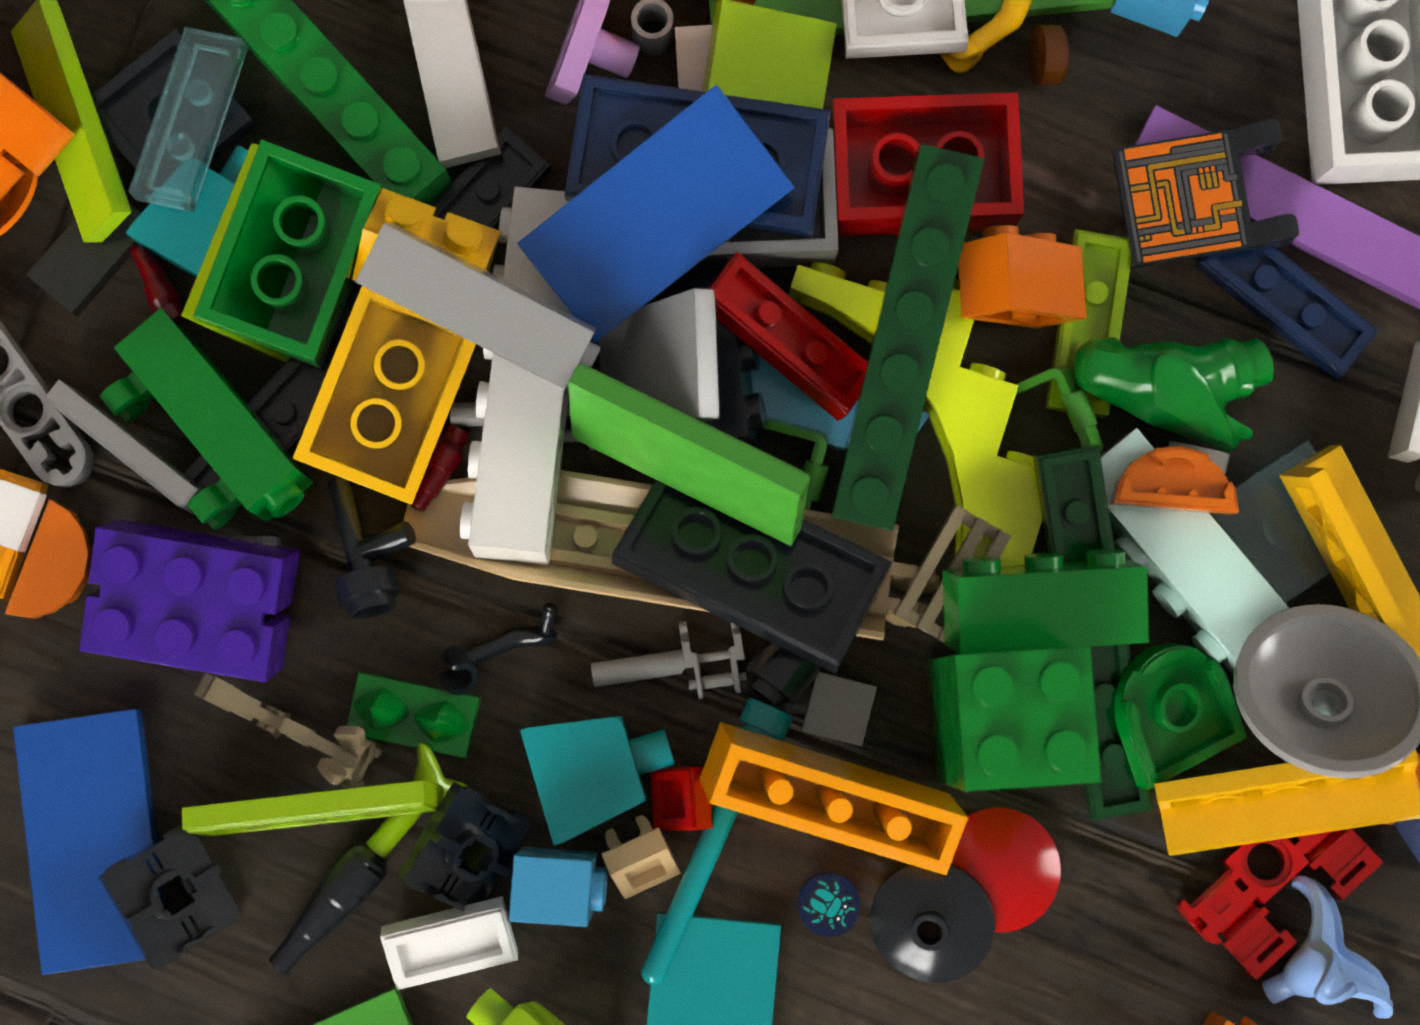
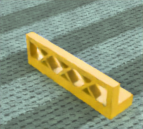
(1354, 542)
(1280, 804)

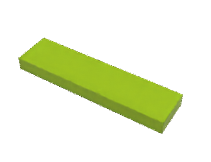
(62, 90)
(313, 808)

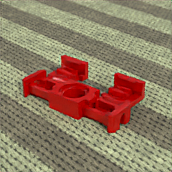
(1229, 903)

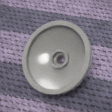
(1335, 663)

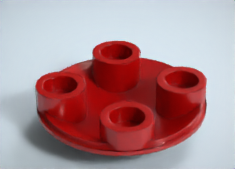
(1012, 862)

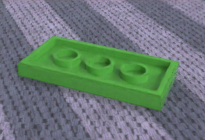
(687, 454)

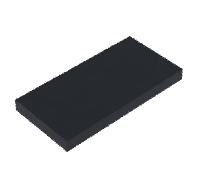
(793, 595)

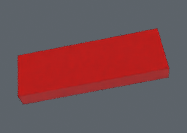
(788, 336)

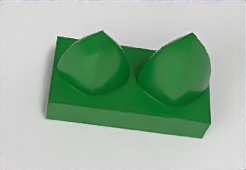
(414, 714)

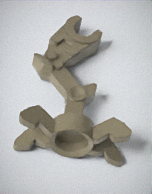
(349, 758)

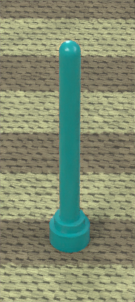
(755, 718)

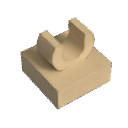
(640, 861)

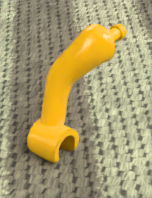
(1003, 24)

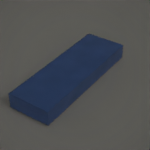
(1293, 305)

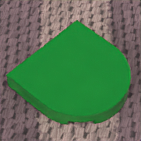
(1174, 712)

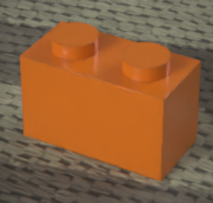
(1021, 279)

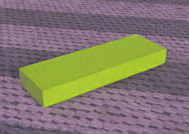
(1105, 285)

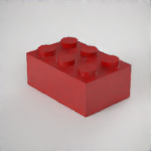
(878, 148)

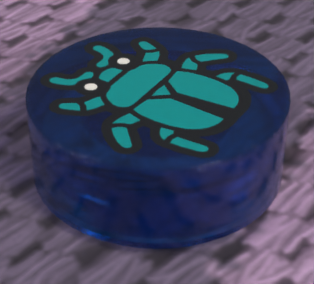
(828, 904)

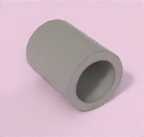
(652, 10)

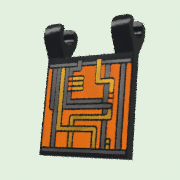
(1191, 199)

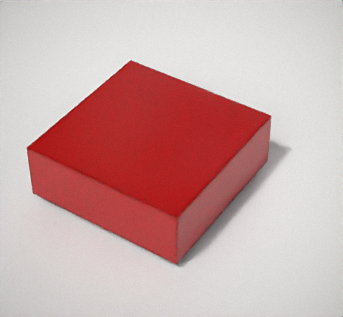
(679, 799)

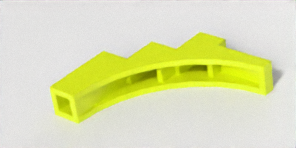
(964, 408)

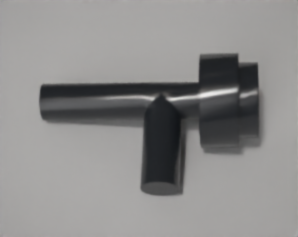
(366, 588)

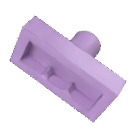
(589, 44)

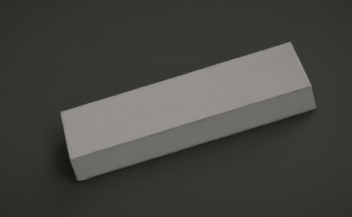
(123, 444)

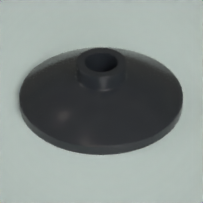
(950, 900)

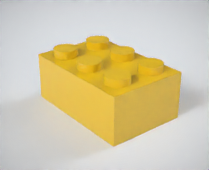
(384, 397)

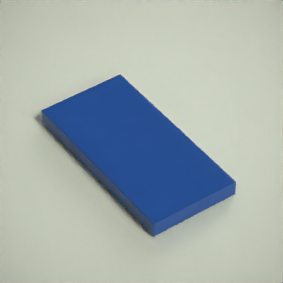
(656, 213)
(82, 812)

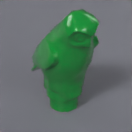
(1177, 383)

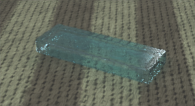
(188, 119)

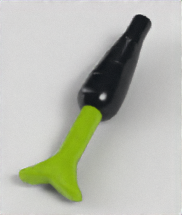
(352, 875)

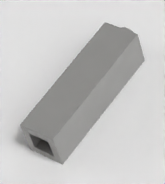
(477, 305)

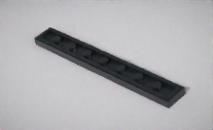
(474, 195)

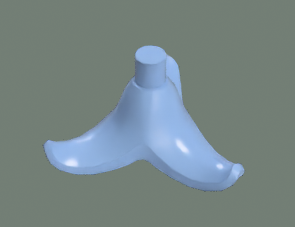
(1324, 965)

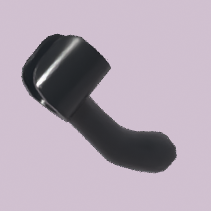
(463, 662)

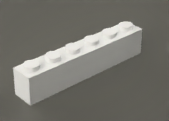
(522, 417)

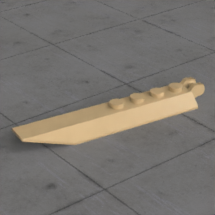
(589, 525)

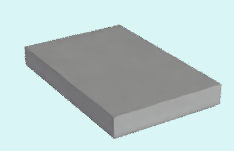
(669, 353)

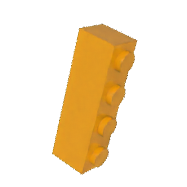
(832, 799)

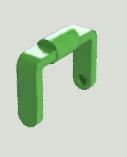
(1074, 401)
(814, 467)

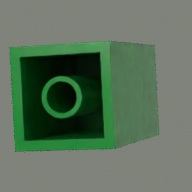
(1014, 719)

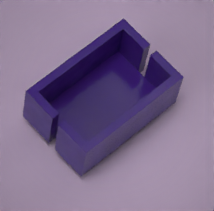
(189, 600)

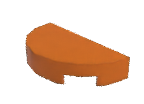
(1176, 481)
(55, 565)

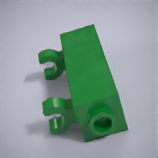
(213, 416)

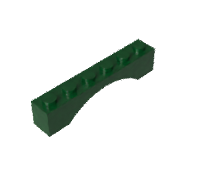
(906, 336)

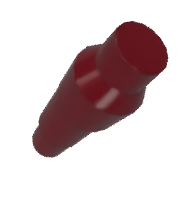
(158, 287)
(442, 464)

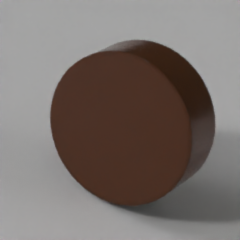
(1048, 55)

